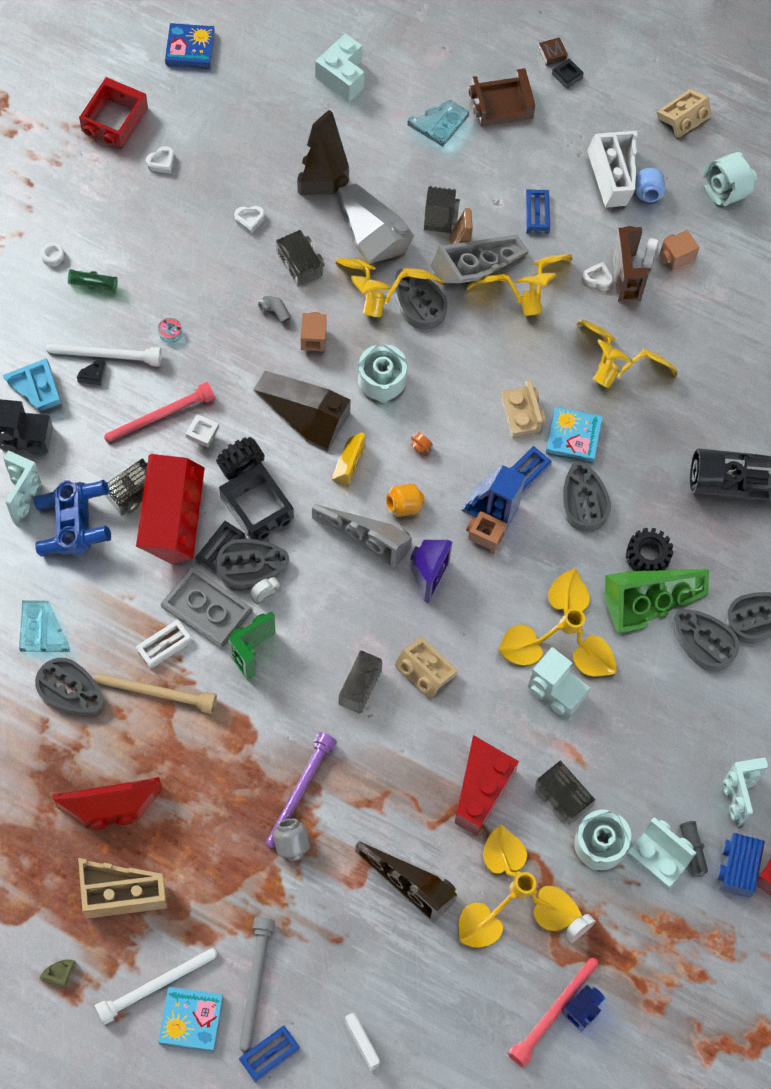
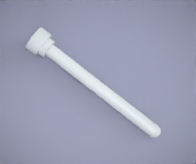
(152, 356)
(109, 1009)

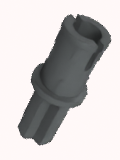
(690, 833)

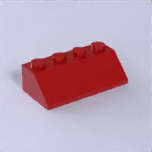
(170, 507)

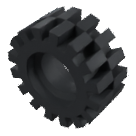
(240, 457)
(649, 538)

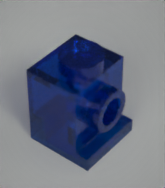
(584, 1006)

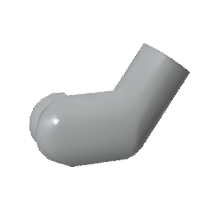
(274, 305)

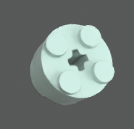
(729, 179)
(382, 372)
(606, 826)

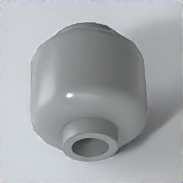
(291, 839)

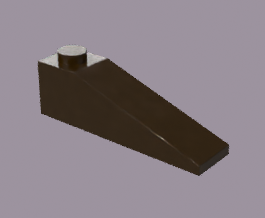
(326, 161)
(309, 408)
(418, 886)

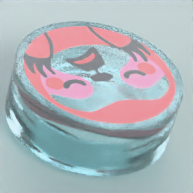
(170, 330)

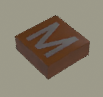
(552, 51)

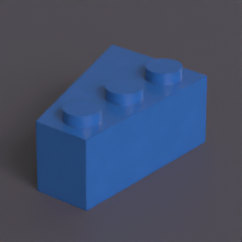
(497, 495)

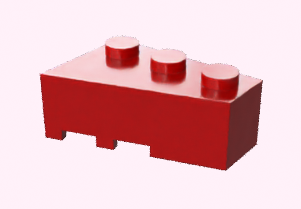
(484, 782)

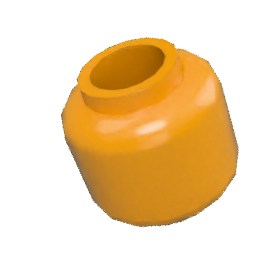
(405, 500)

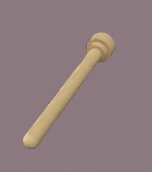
(205, 702)

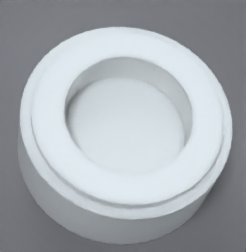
(52, 254)

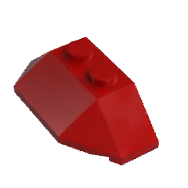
(109, 803)

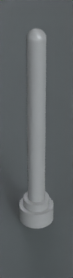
(263, 928)

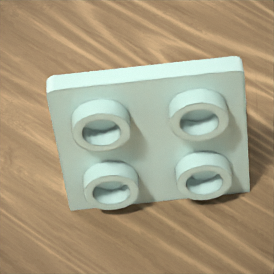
(27, 484)
(739, 778)
(662, 852)

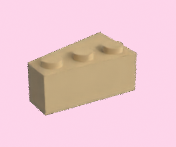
(119, 890)

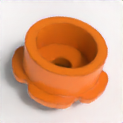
(421, 443)

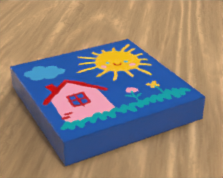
(189, 45)

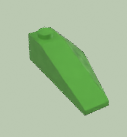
(645, 595)

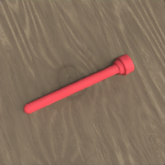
(201, 394)
(522, 1052)

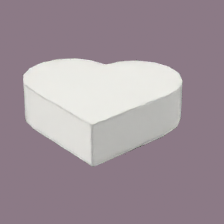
(161, 161)
(249, 218)
(650, 253)
(598, 277)
(264, 589)
(579, 927)

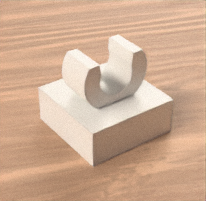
(202, 430)

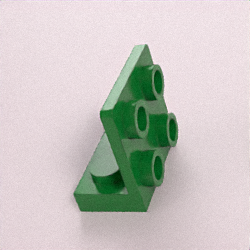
(245, 639)

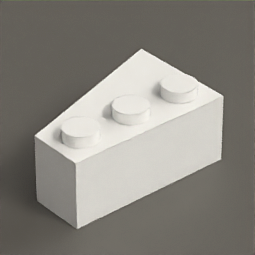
(614, 166)

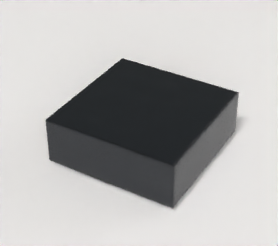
(567, 73)

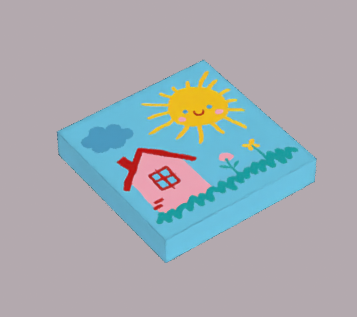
(574, 434)
(190, 1019)

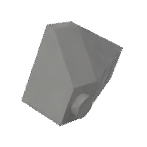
(376, 228)
(476, 259)
(372, 536)

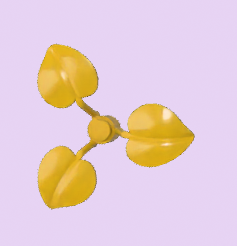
(374, 298)
(531, 298)
(609, 370)
(571, 595)
(507, 853)

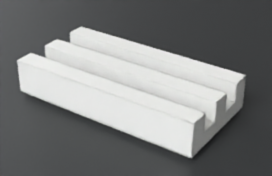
(169, 651)
(362, 1041)

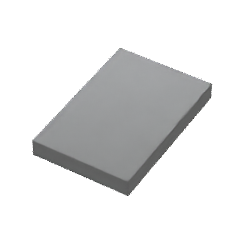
(206, 607)

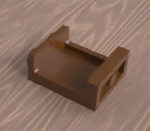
(502, 99)
(629, 280)

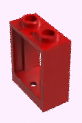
(122, 95)

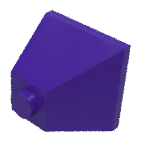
(430, 564)

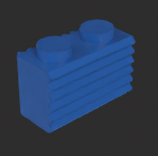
(741, 864)

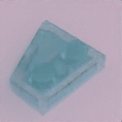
(440, 122)
(40, 629)

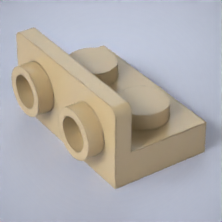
(685, 112)
(523, 410)
(425, 667)

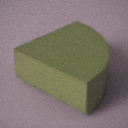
(59, 973)

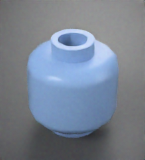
(650, 185)

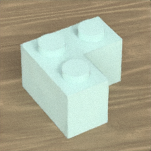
(339, 68)
(556, 684)

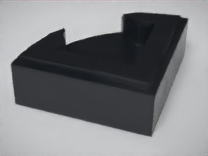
(92, 373)

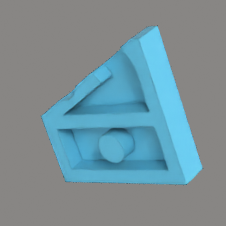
(35, 384)

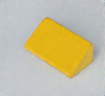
(349, 459)

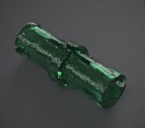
(77, 278)

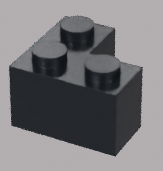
(23, 429)

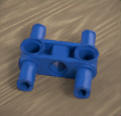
(72, 518)

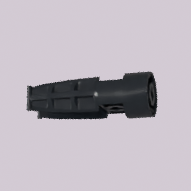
(710, 471)

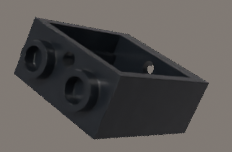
(247, 482)

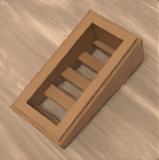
(463, 228)

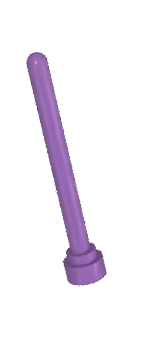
(323, 744)

